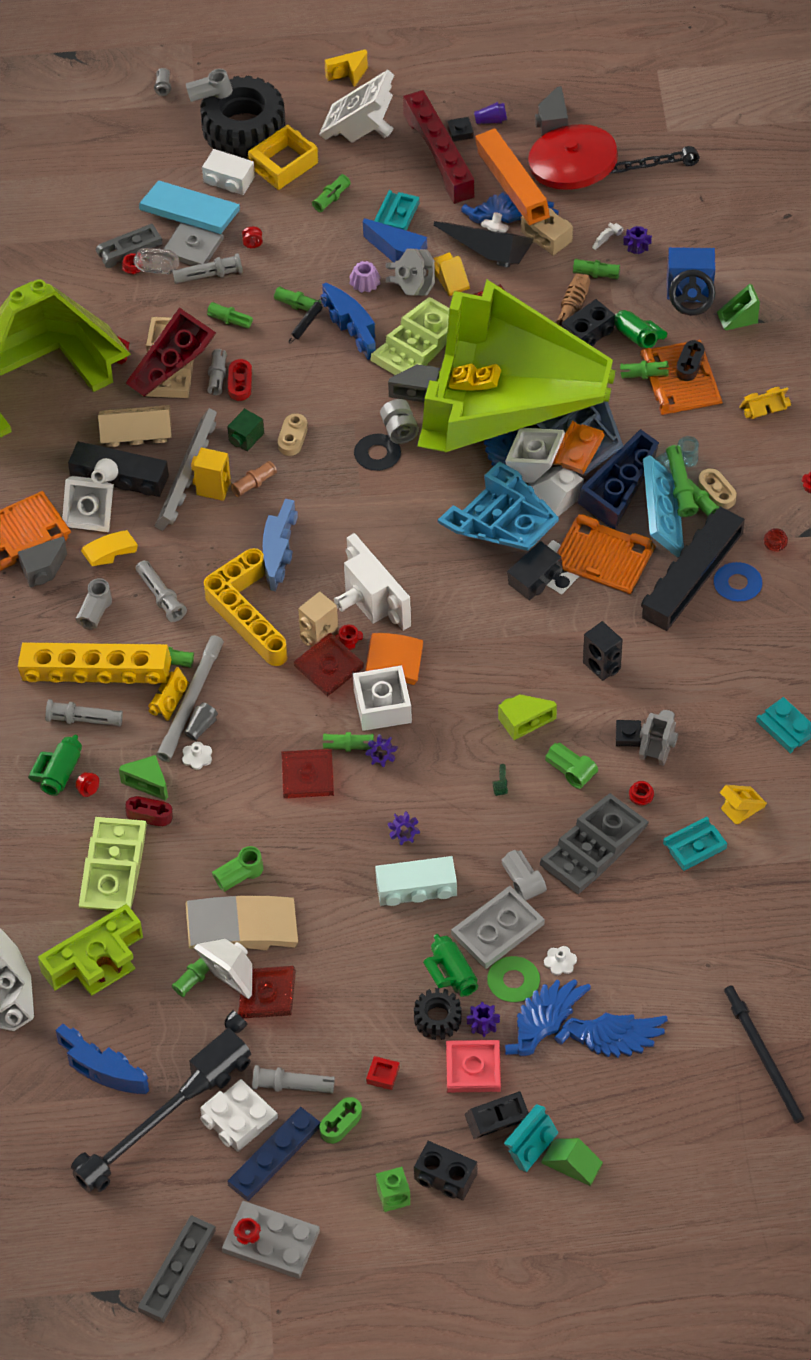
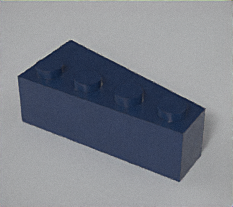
(617, 481)

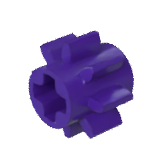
(637, 240)
(377, 755)
(398, 832)
(483, 1019)

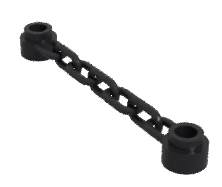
(689, 157)

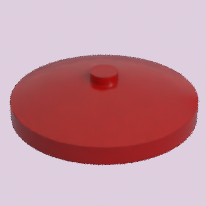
(573, 157)

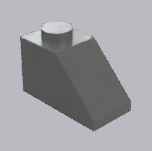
(552, 112)
(412, 383)
(42, 561)

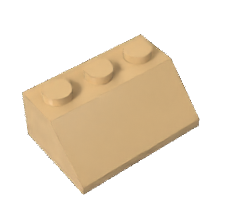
(135, 425)

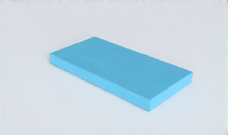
(189, 207)
(662, 507)

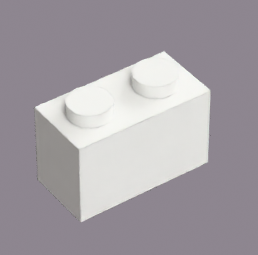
(228, 172)

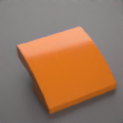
(395, 650)

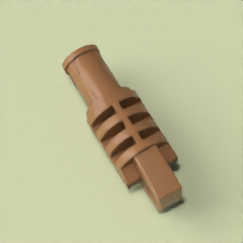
(574, 297)

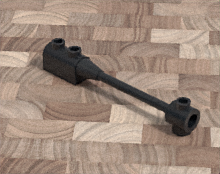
(207, 1068)

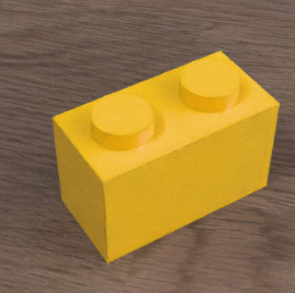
(211, 473)

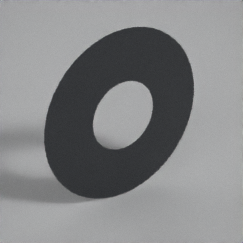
(363, 458)

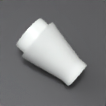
(104, 471)

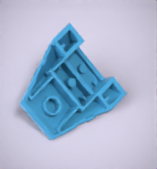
(504, 512)

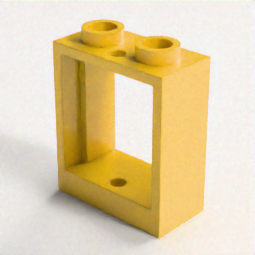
(275, 143)

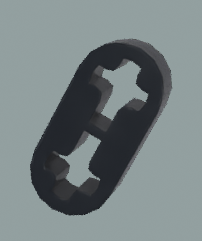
(685, 359)

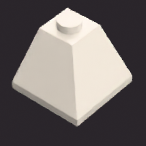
(534, 452)
(558, 488)
(87, 504)
(228, 964)

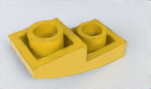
(470, 378)
(107, 547)

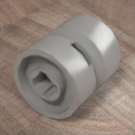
(399, 421)

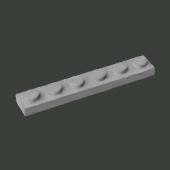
(184, 478)

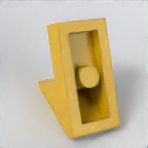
(346, 65)
(451, 273)
(741, 802)

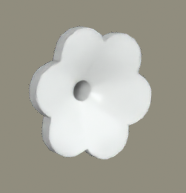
(495, 224)
(197, 755)
(560, 960)

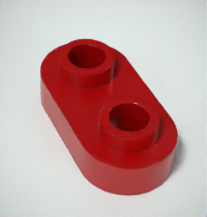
(240, 384)

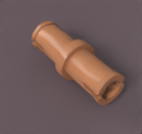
(253, 478)

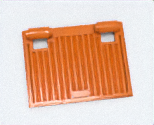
(685, 394)
(28, 526)
(605, 554)

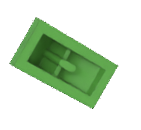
(740, 310)
(145, 776)
(573, 1159)

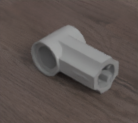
(216, 85)
(94, 604)
(525, 880)

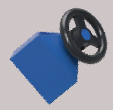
(691, 278)

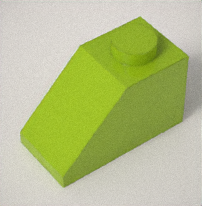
(525, 714)

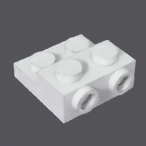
(237, 1115)

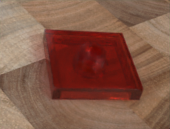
(328, 664)
(307, 773)
(270, 993)

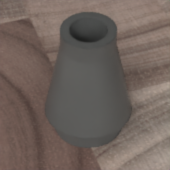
(201, 720)

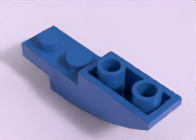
(350, 316)
(105, 1068)

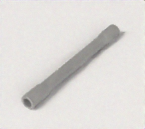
(171, 739)

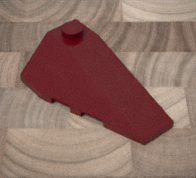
(174, 348)

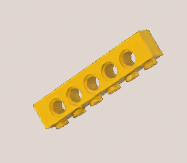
(94, 663)

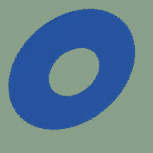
(725, 572)

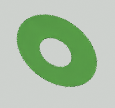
(498, 987)

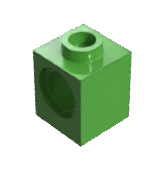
(393, 1189)

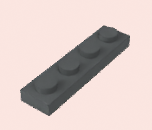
(176, 1269)

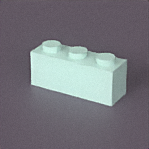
(416, 881)

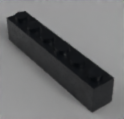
(692, 568)

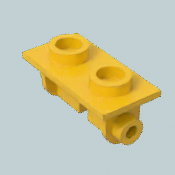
(773, 398)
(171, 695)

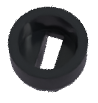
(235, 1022)

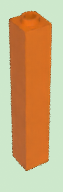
(512, 176)

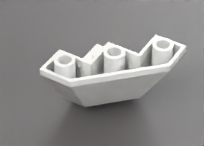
(15, 986)

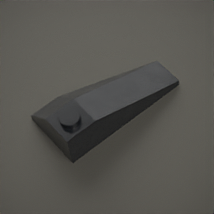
(496, 246)

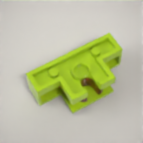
(94, 954)

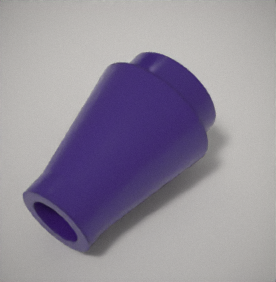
(491, 114)

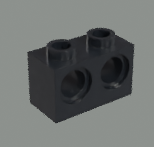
(591, 322)
(602, 651)
(496, 1115)
(449, 1165)

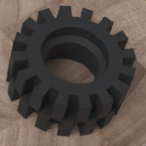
(437, 1000)

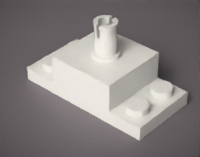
(361, 110)
(372, 587)

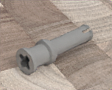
(218, 267)
(165, 597)
(71, 713)
(279, 1079)

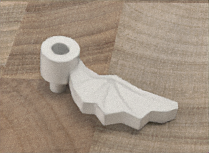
(614, 229)

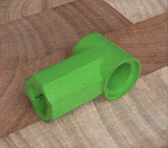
(576, 769)
(237, 869)

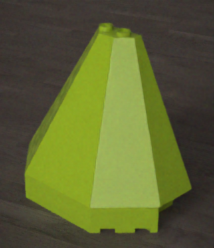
(42, 319)
(540, 378)

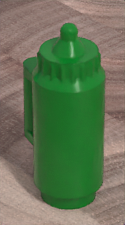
(641, 332)
(59, 767)
(453, 965)

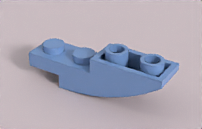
(276, 543)

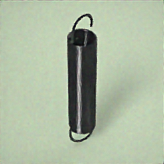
(307, 320)

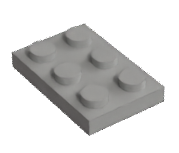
(497, 927)
(282, 1244)

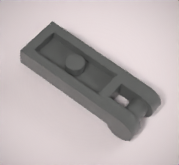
(128, 243)

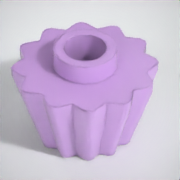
(364, 277)

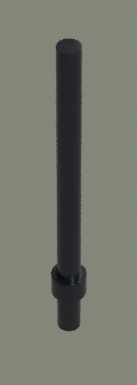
(741, 1012)

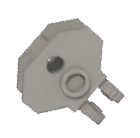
(411, 272)
(658, 736)

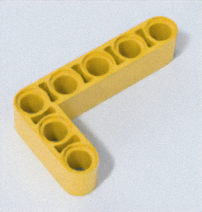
(223, 589)

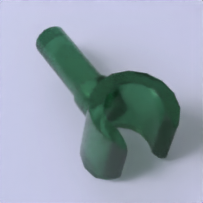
(500, 785)

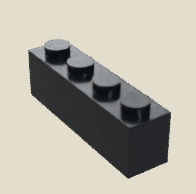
(135, 471)

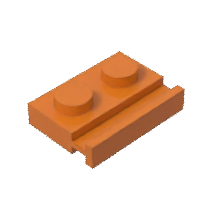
(578, 447)

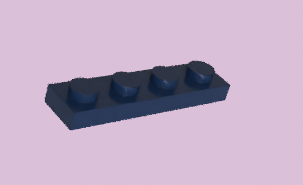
(274, 1154)

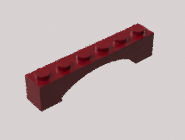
(454, 171)

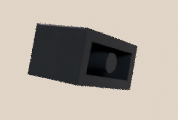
(535, 570)

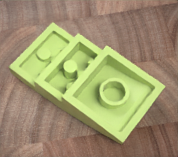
(416, 339)
(112, 863)

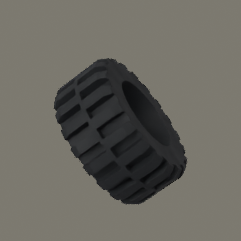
(247, 97)

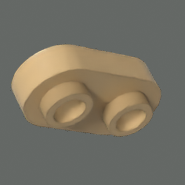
(295, 430)
(720, 488)

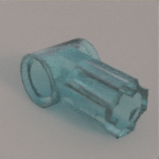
(689, 449)

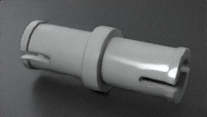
(217, 371)

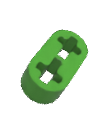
(335, 1117)

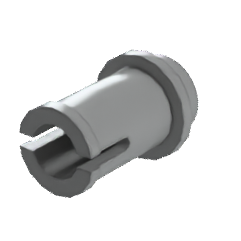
(162, 83)

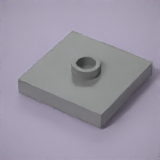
(194, 244)

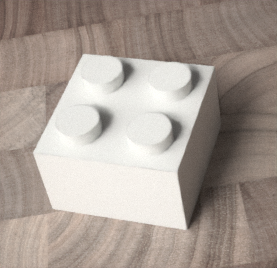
(382, 698)

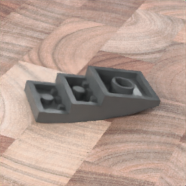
(594, 843)

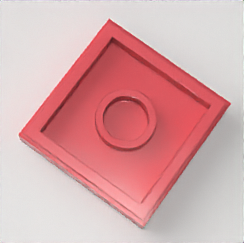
(473, 1066)

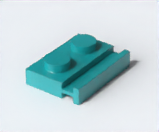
(398, 210)
(785, 724)
(695, 843)
(531, 1138)

